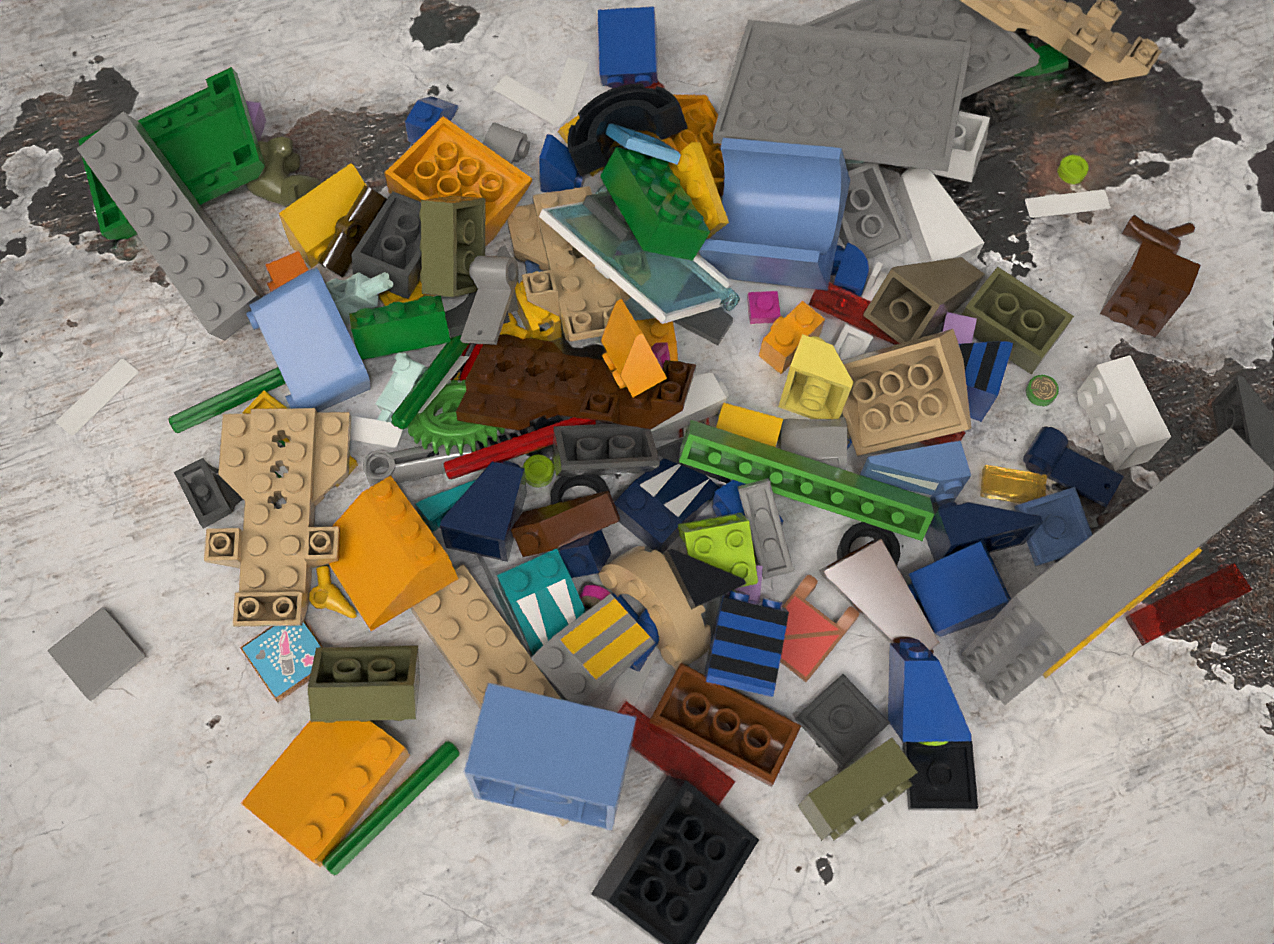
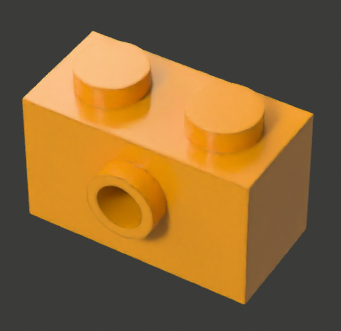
(782, 341)

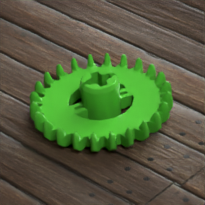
(445, 428)

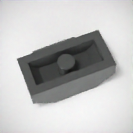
(206, 492)

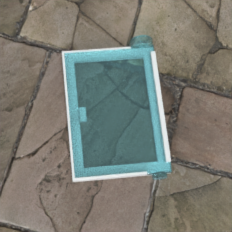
(659, 283)

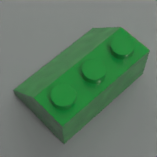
(399, 327)

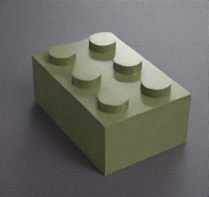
(450, 242)
(1018, 315)
(364, 683)
(858, 790)

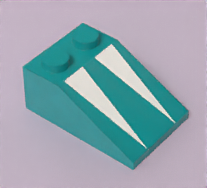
(541, 598)

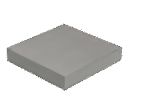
(96, 653)

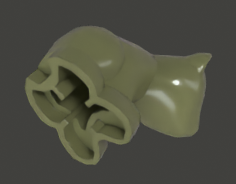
(275, 179)

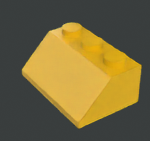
(313, 217)

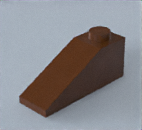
(563, 523)

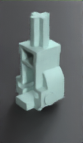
(357, 292)
(404, 378)

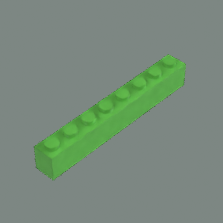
(807, 480)

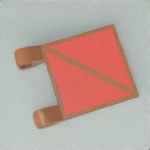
(809, 632)

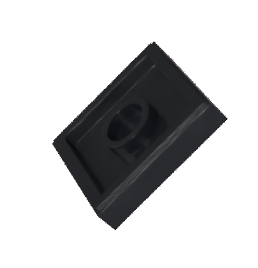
(943, 778)

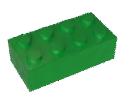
(654, 204)

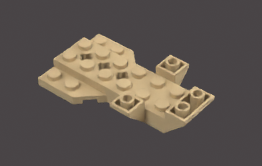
(1076, 35)
(568, 281)
(282, 543)

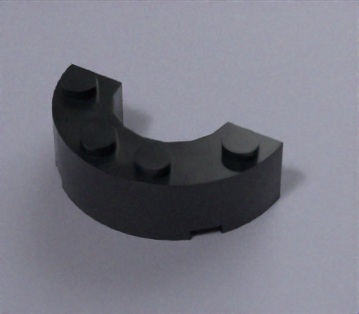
(625, 106)

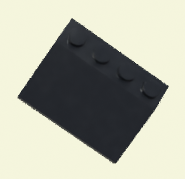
(675, 865)

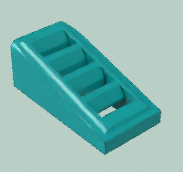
(435, 507)

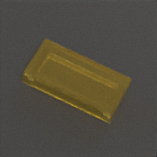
(1012, 484)

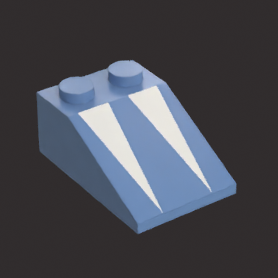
(929, 471)

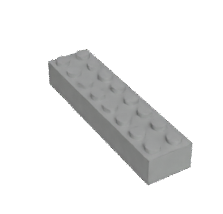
(172, 225)

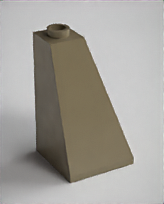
(919, 296)

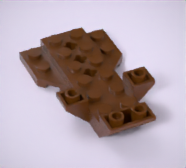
(535, 379)

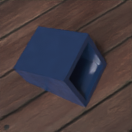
(487, 512)

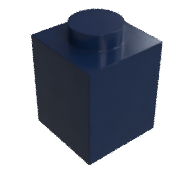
(586, 554)

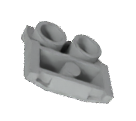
(817, 439)

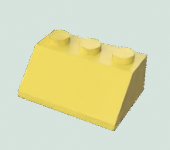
(816, 381)

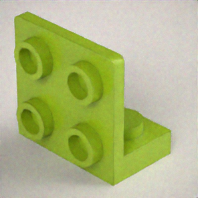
(723, 544)

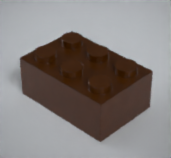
(1150, 289)

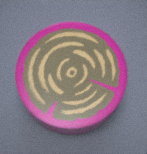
(592, 595)

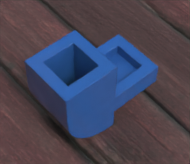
(850, 269)

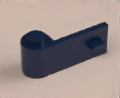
(1051, 457)

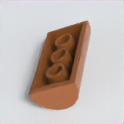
(725, 724)

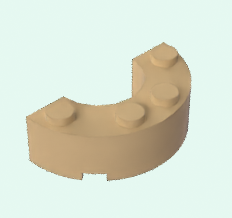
(653, 584)

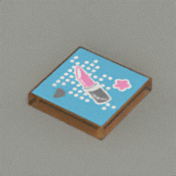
(283, 657)

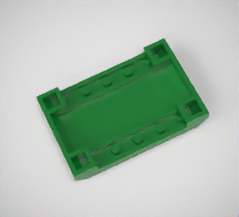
(205, 142)

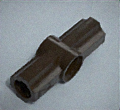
(362, 214)

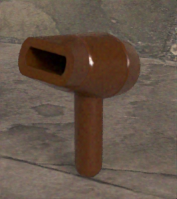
(1165, 239)

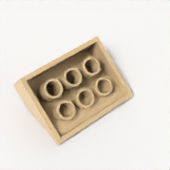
(907, 393)

